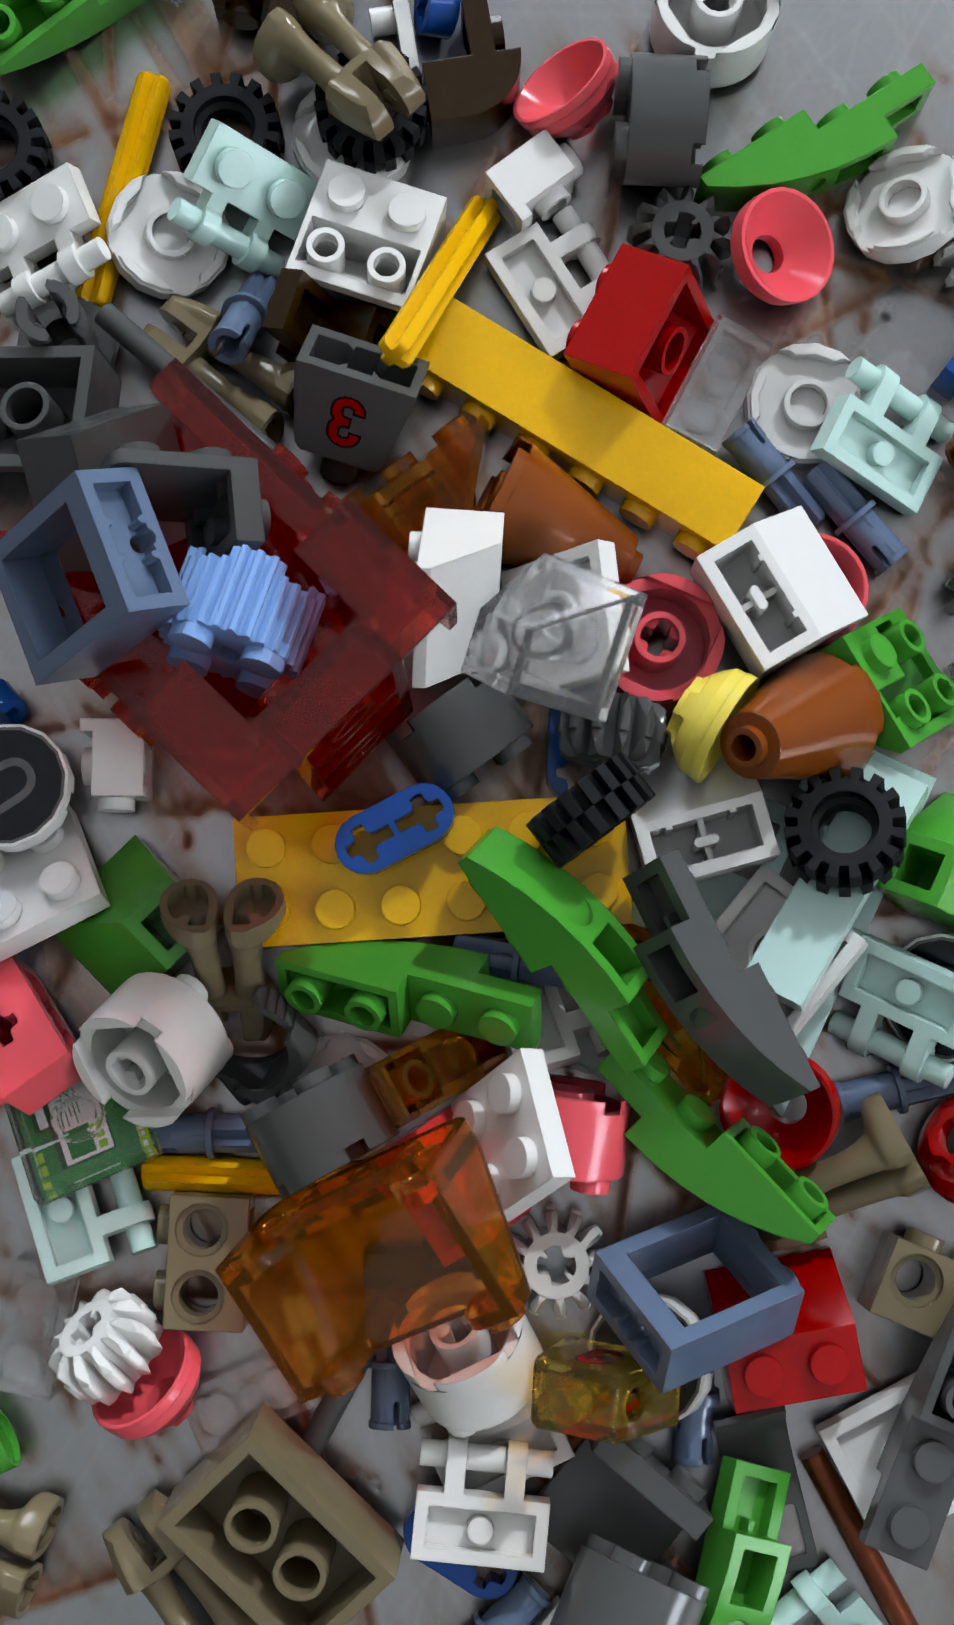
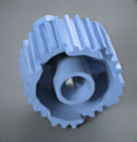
(242, 618)

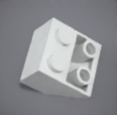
(368, 235)
(464, 558)
(777, 590)
(713, 823)

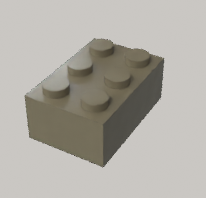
(281, 1528)

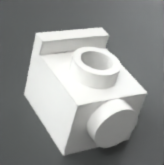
(533, 181)
(116, 765)

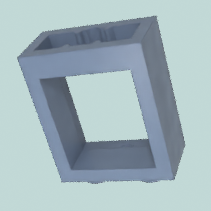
(137, 588)
(652, 1332)

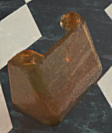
(378, 1260)

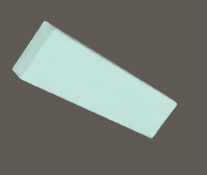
(814, 923)

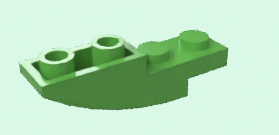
(47, 27)
(819, 155)
(565, 926)
(393, 982)
(727, 1170)
(740, 1548)

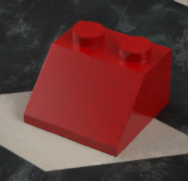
(640, 329)
(812, 1363)

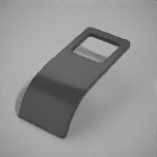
(764, 1440)

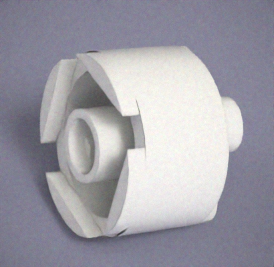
(727, 31)
(152, 1047)
(470, 1375)

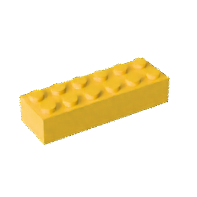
(414, 898)

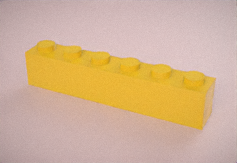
(586, 431)

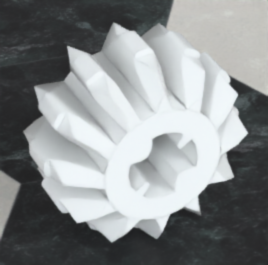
(571, 1245)
(106, 1346)

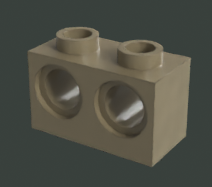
(192, 1257)
(928, 1303)

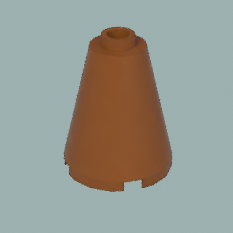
(551, 512)
(805, 721)

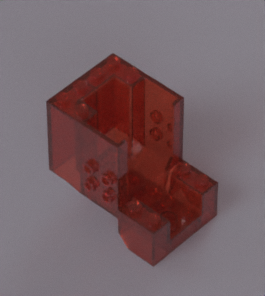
(354, 671)

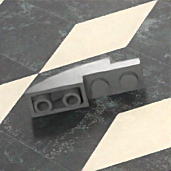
(722, 1009)
(918, 1462)

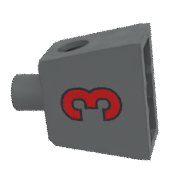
(350, 402)

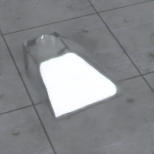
(556, 637)

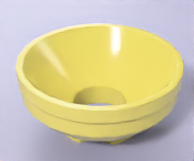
(701, 717)

